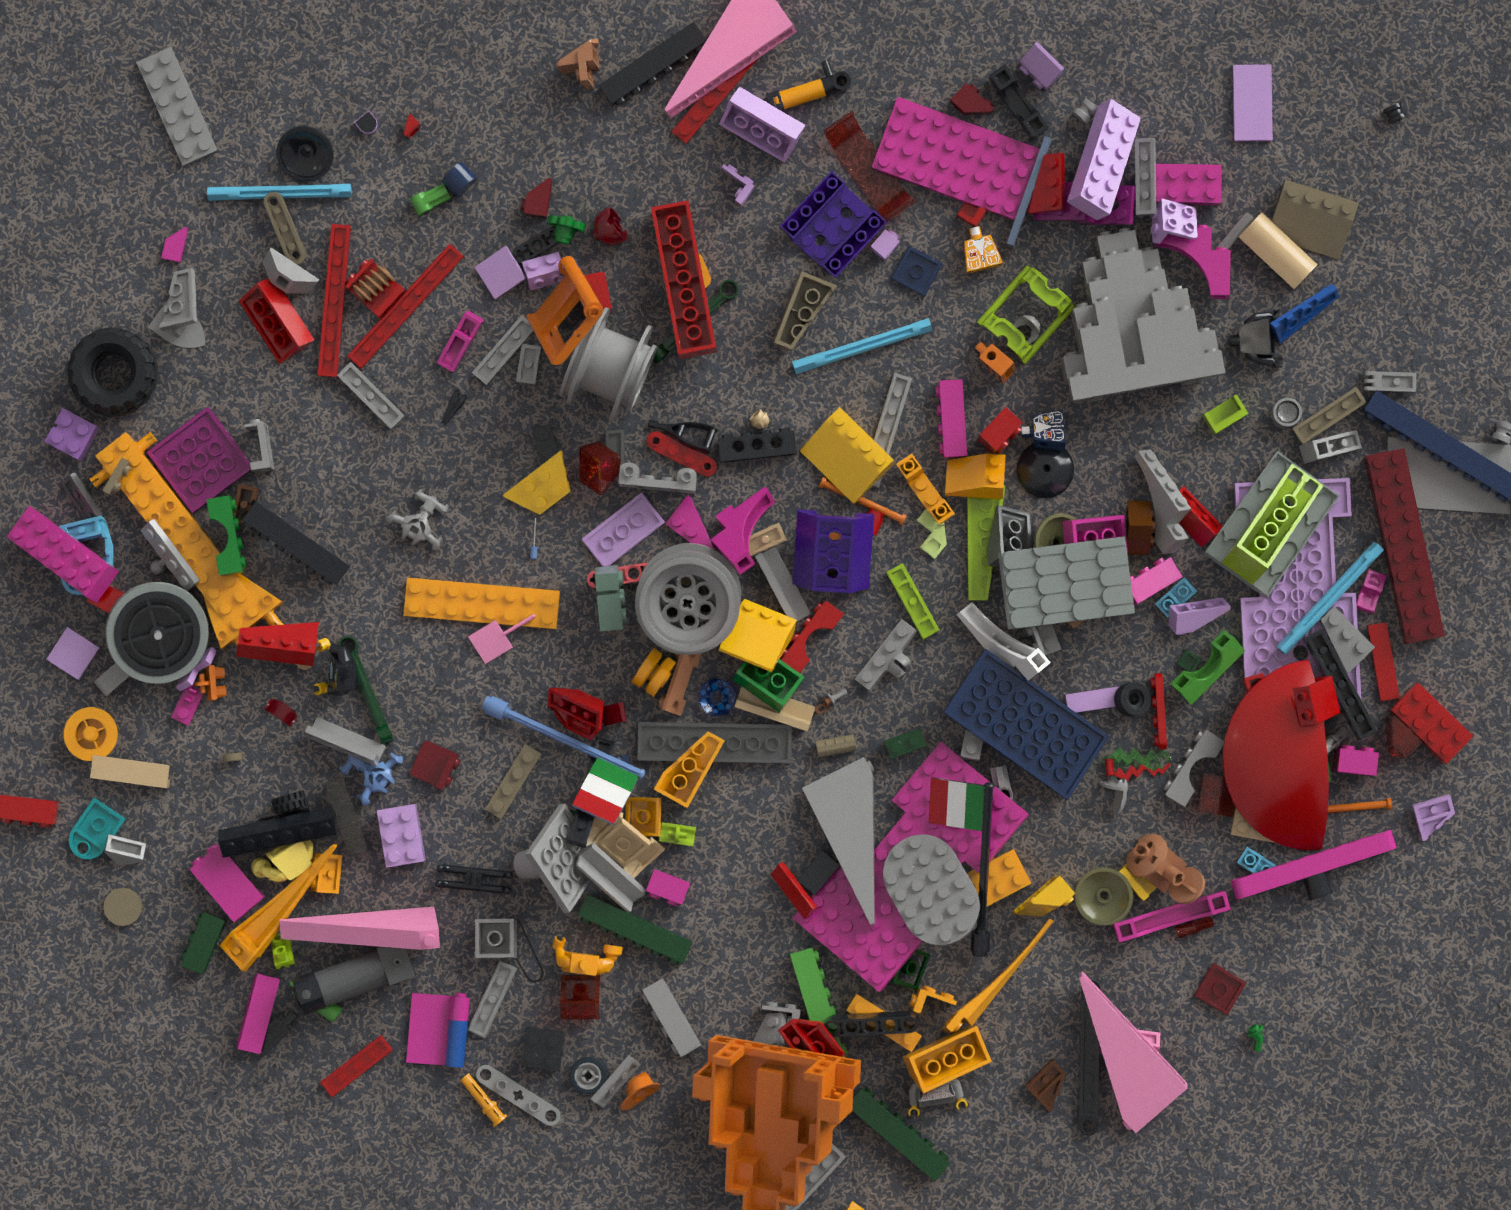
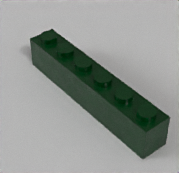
(634, 928)
(898, 1134)

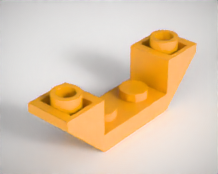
(924, 490)

